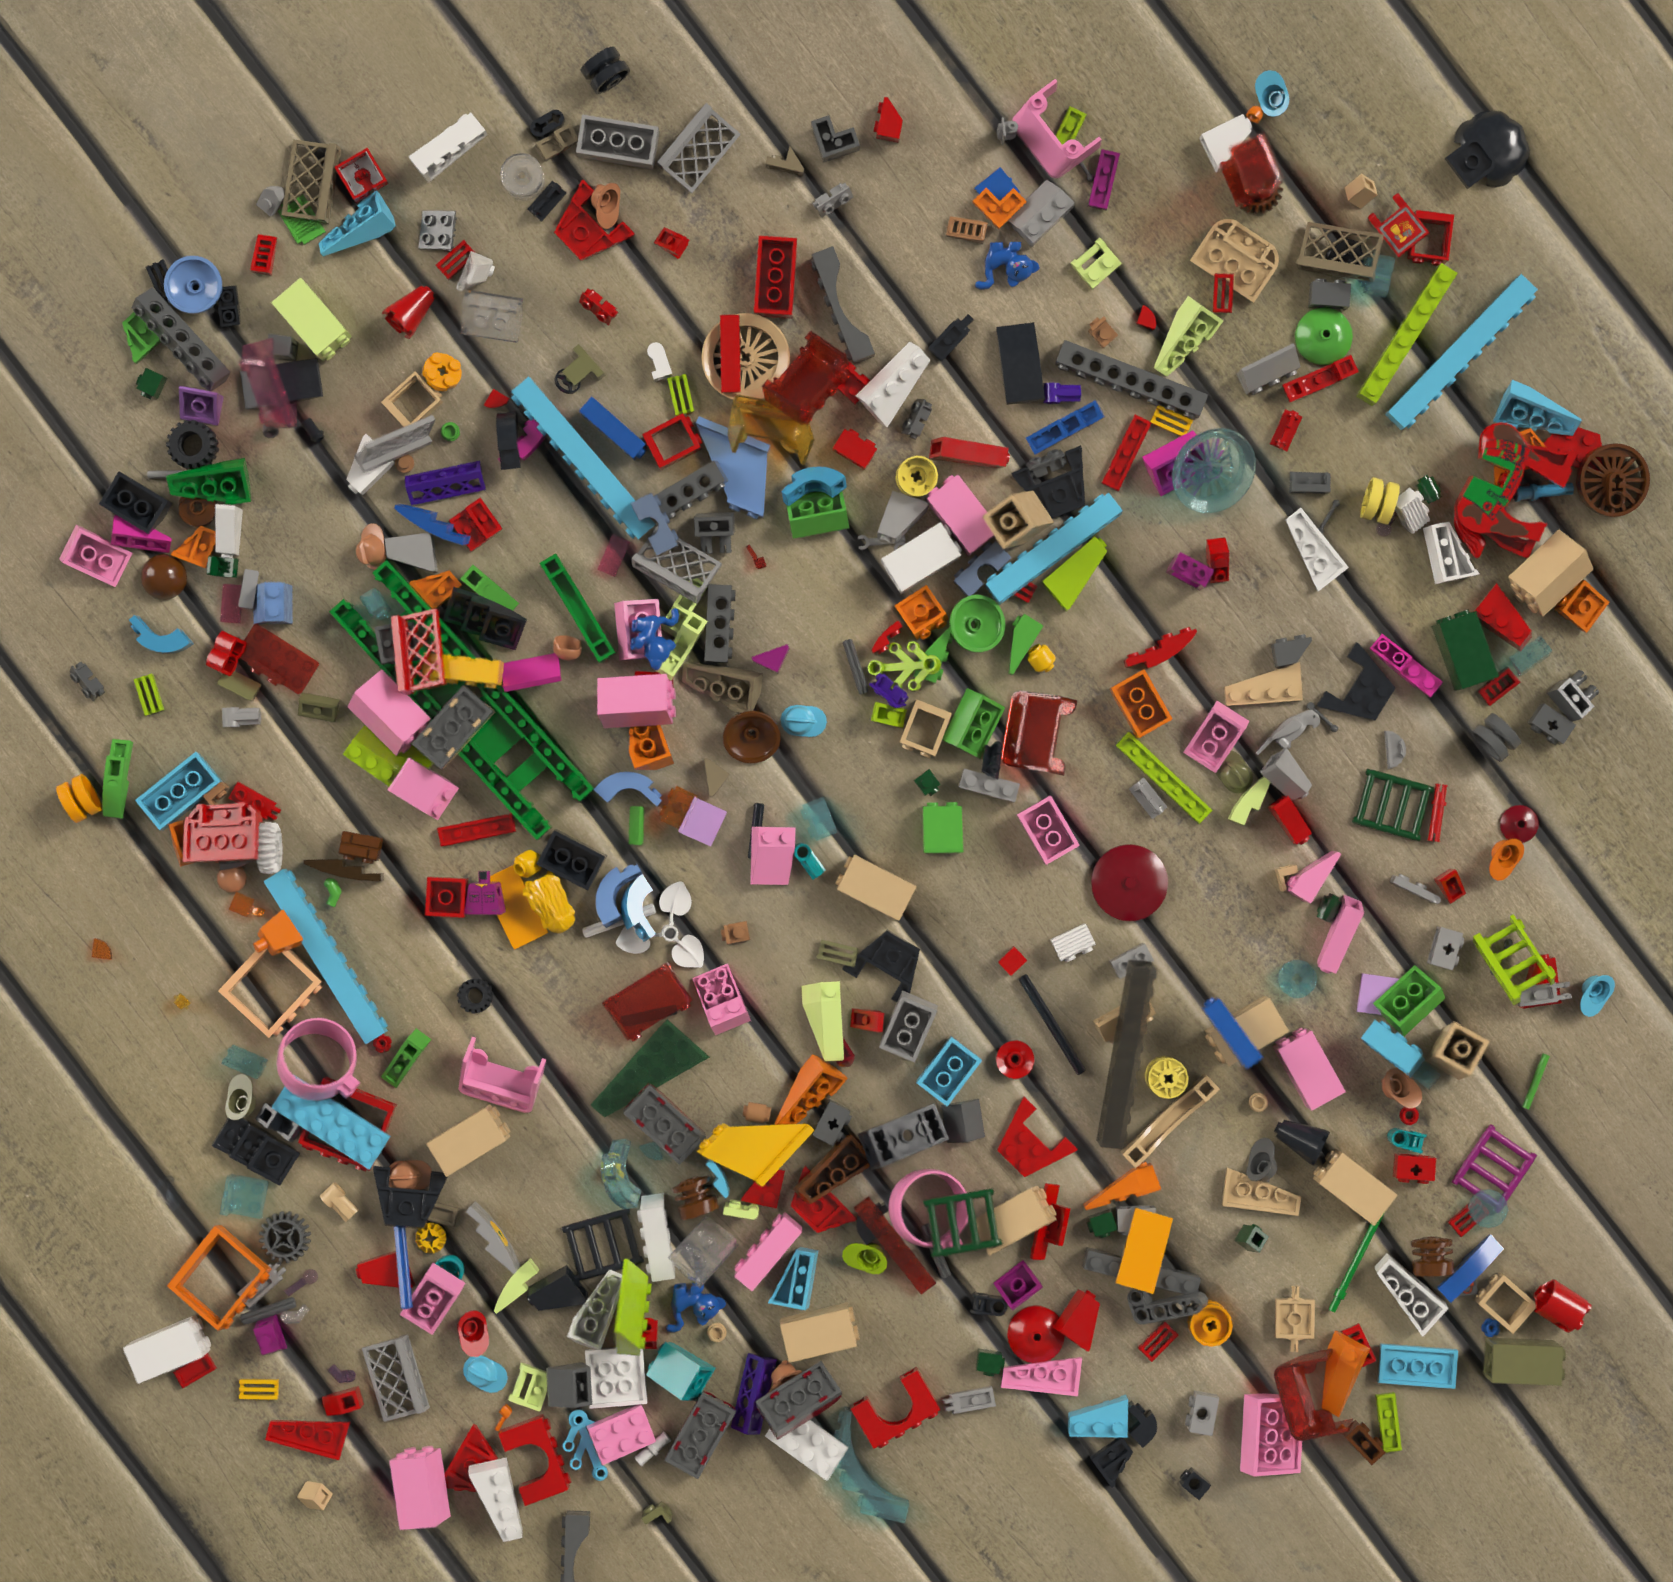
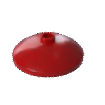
(1025, 1325)

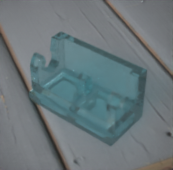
(1530, 656)
(245, 1061)

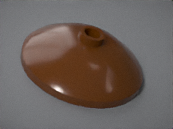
(751, 746)

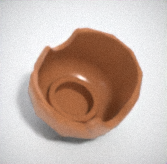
(567, 647)
(231, 879)

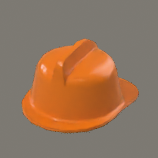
(1505, 858)

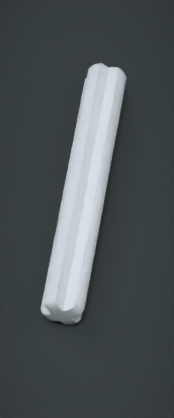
(599, 927)

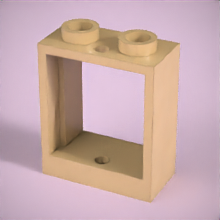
(402, 388)
(926, 752)
(1519, 1315)

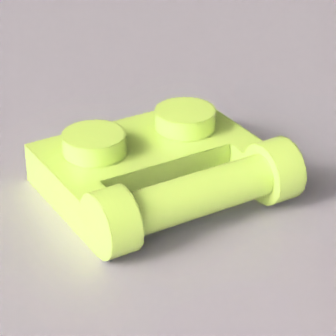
(1100, 268)
(736, 1209)
(536, 1391)

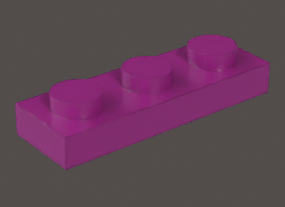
(1103, 179)

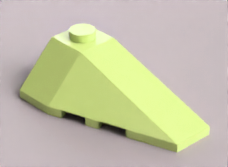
(1189, 329)
(823, 1011)

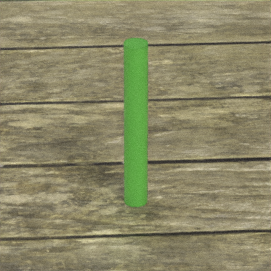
(1535, 1081)

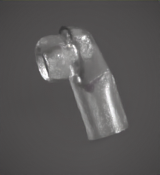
(294, 1317)

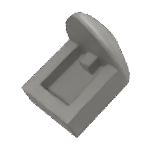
(271, 199)

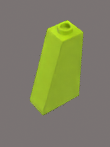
(1073, 574)

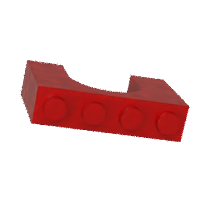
(880, 1430)
(537, 1432)

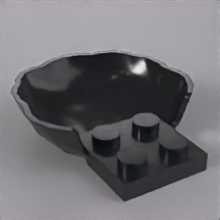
(1489, 148)

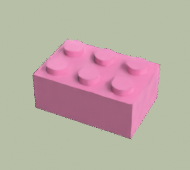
(1047, 830)
(433, 1298)
(621, 1434)

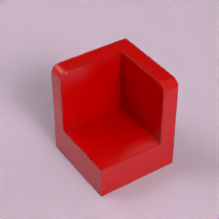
(1012, 961)

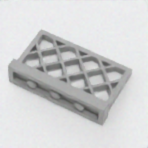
(683, 140)
(395, 444)
(671, 579)
(410, 1371)

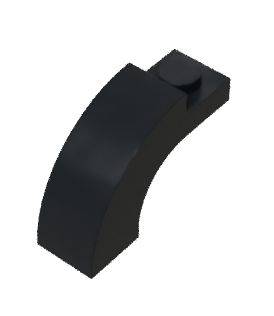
(507, 440)

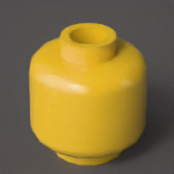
(1041, 658)
(526, 863)

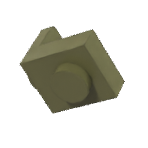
(652, 1512)

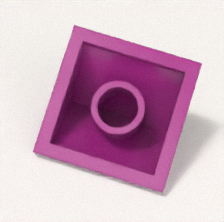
(772, 659)
(1018, 1285)

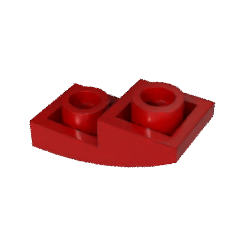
(881, 644)

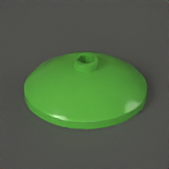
(1314, 345)
(988, 623)

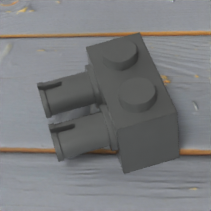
(715, 525)
(1571, 699)

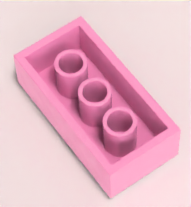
(768, 1251)

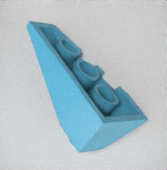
(367, 223)
(1530, 409)

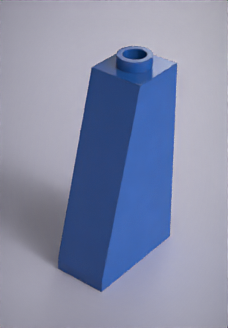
(613, 428)
(1231, 1032)

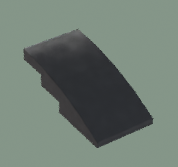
(1020, 363)
(299, 379)
(484, 618)
(256, 1149)

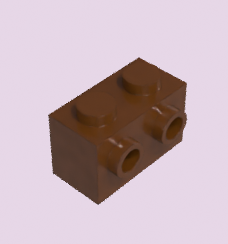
(1367, 1446)

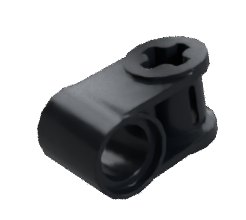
(986, 1305)

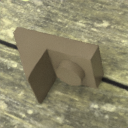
(790, 165)

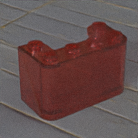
(1251, 171)
(808, 380)

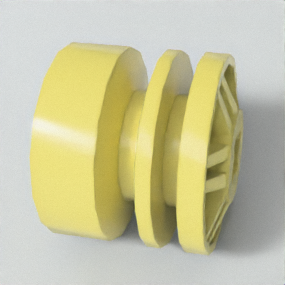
(925, 470)
(1155, 1077)

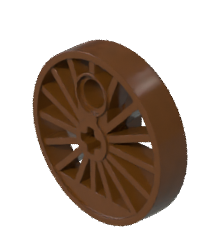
(1609, 470)

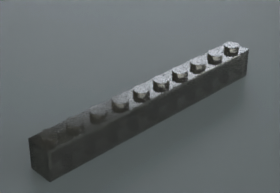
(1126, 1054)

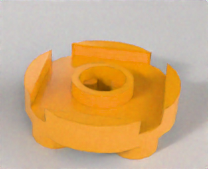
(444, 362)

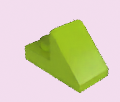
(888, 715)

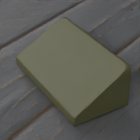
(240, 685)
(318, 707)

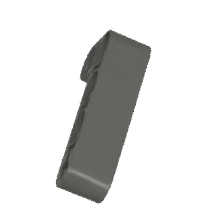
(1168, 1304)

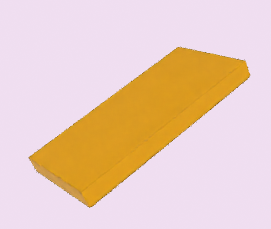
(519, 920)
(1144, 1250)

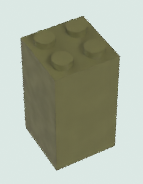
(1524, 1361)

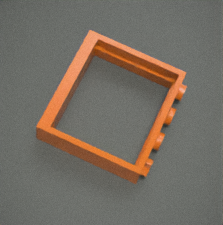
(196, 1258)

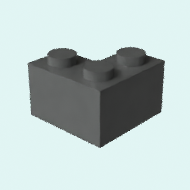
(833, 144)

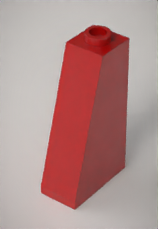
(968, 452)

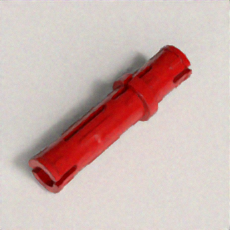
(1437, 812)

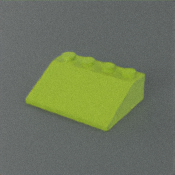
(377, 759)
(632, 1310)

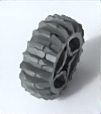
(291, 1243)

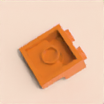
(1582, 606)
(922, 613)

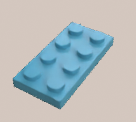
(1417, 1366)

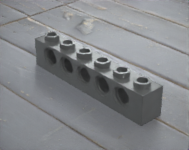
(178, 330)

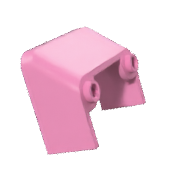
(1041, 141)
(498, 1083)

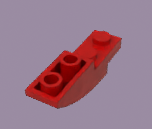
(1169, 646)

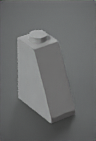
(900, 517)
(413, 550)
(1286, 775)

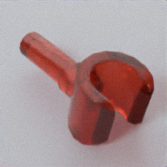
(759, 562)

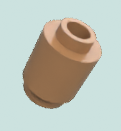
(756, 1112)

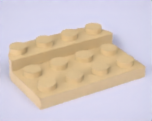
(1238, 251)

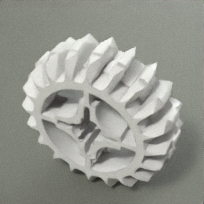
(269, 848)

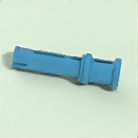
(1534, 492)

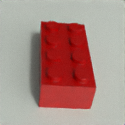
(775, 277)

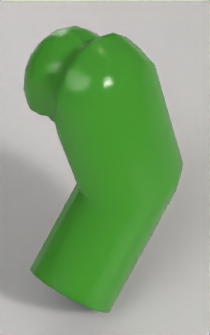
(334, 890)

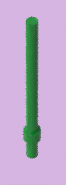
(1340, 1292)

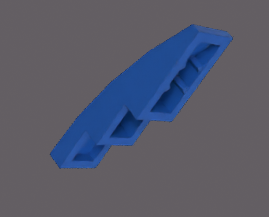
(1065, 427)
(427, 521)
(1470, 1268)

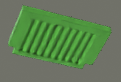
(302, 229)

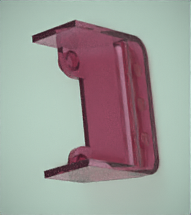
(267, 385)

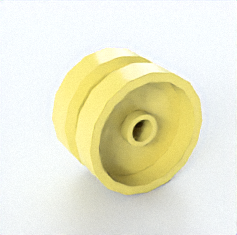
(1379, 500)

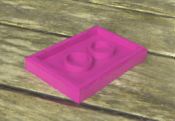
(531, 672)

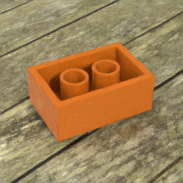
(1140, 703)

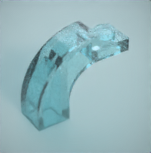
(615, 1177)

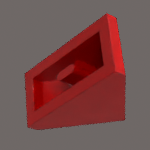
(1450, 885)

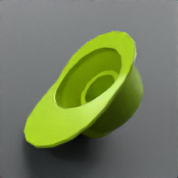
(865, 1257)

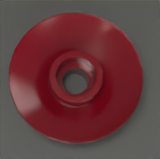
(1510, 819)

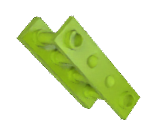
(1504, 975)

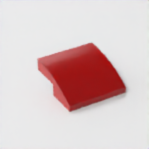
(477, 523)

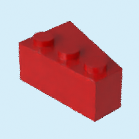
(1502, 619)

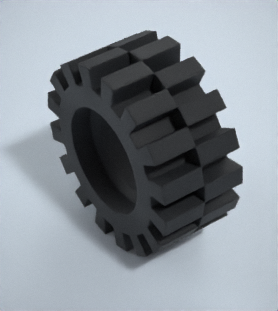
(464, 999)

